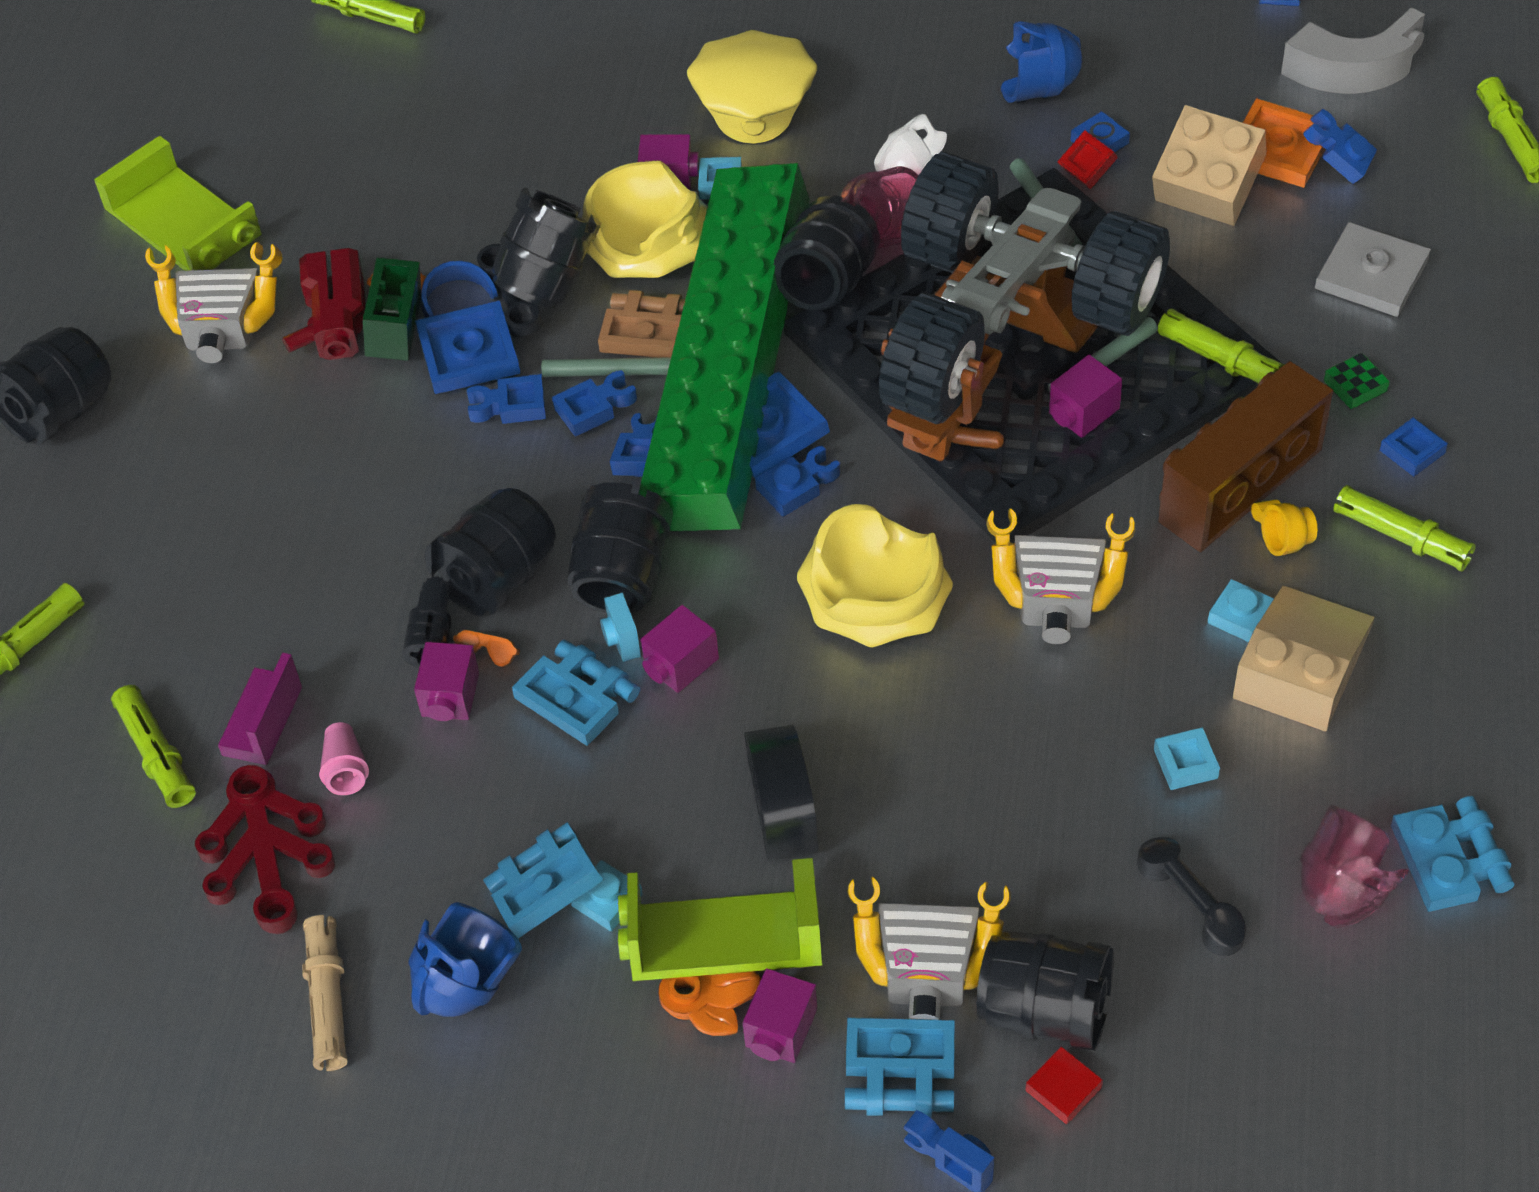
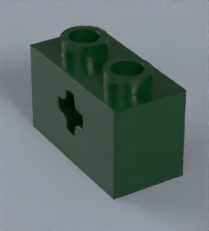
(392, 309)

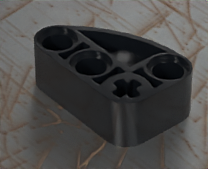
(782, 792)

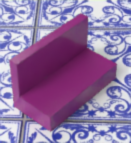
(262, 713)

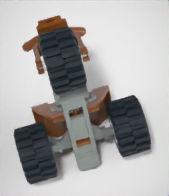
(936, 351)

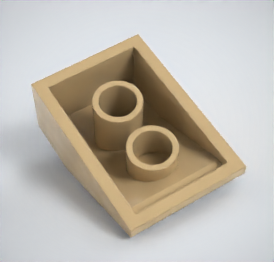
(1301, 657)

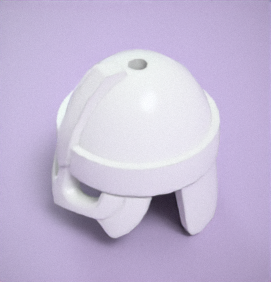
(907, 148)

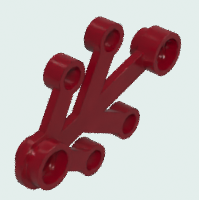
(260, 842)

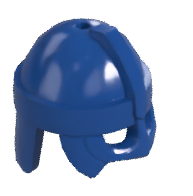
(1044, 63)
(460, 961)

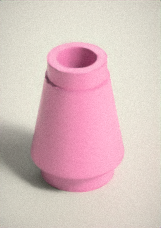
(342, 761)

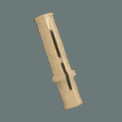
(323, 975)

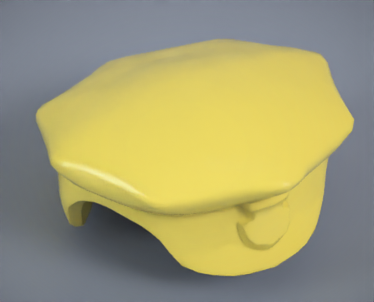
(752, 83)
(646, 221)
(873, 577)

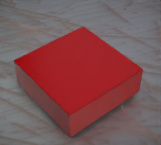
(1087, 159)
(1064, 1085)

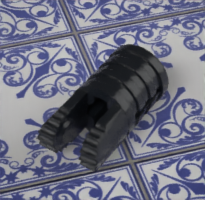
(427, 619)

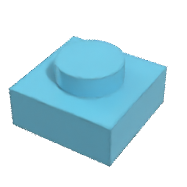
(708, 169)
(1239, 610)
(620, 628)
(1186, 758)
(602, 900)

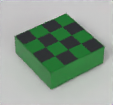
(1356, 380)

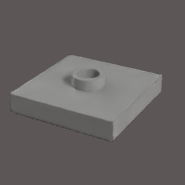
(1372, 269)

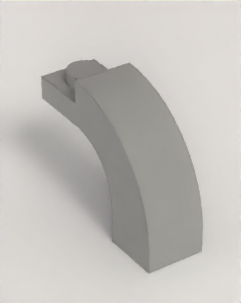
(1353, 64)

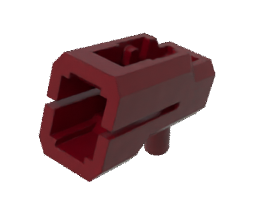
(335, 302)

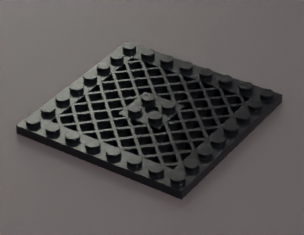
(1066, 476)

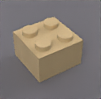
(1209, 165)

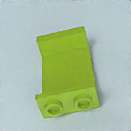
(174, 209)
(721, 932)

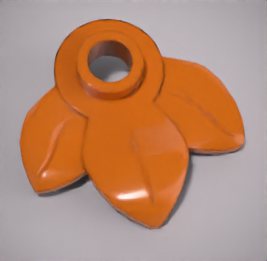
(711, 1001)

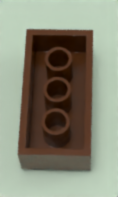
(1243, 455)

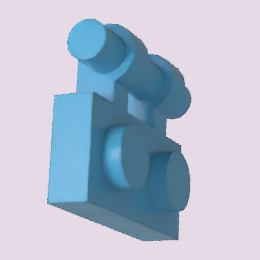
(567, 700)
(1436, 857)
(542, 879)
(902, 1050)

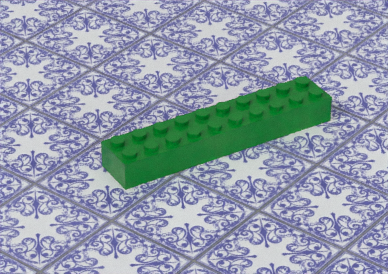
(724, 350)

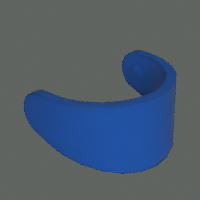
(451, 272)

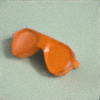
(500, 649)

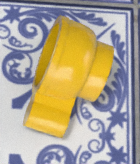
(1285, 526)

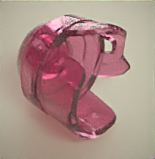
(884, 197)
(1343, 868)

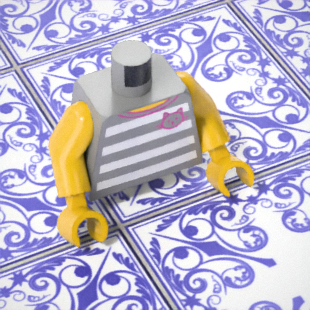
(216, 306)
(1058, 578)
(924, 951)

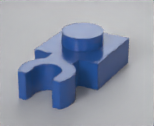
(1344, 146)
(514, 400)
(592, 405)
(632, 449)
(795, 484)
(958, 1156)

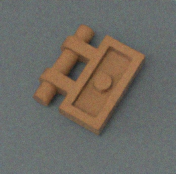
(641, 324)

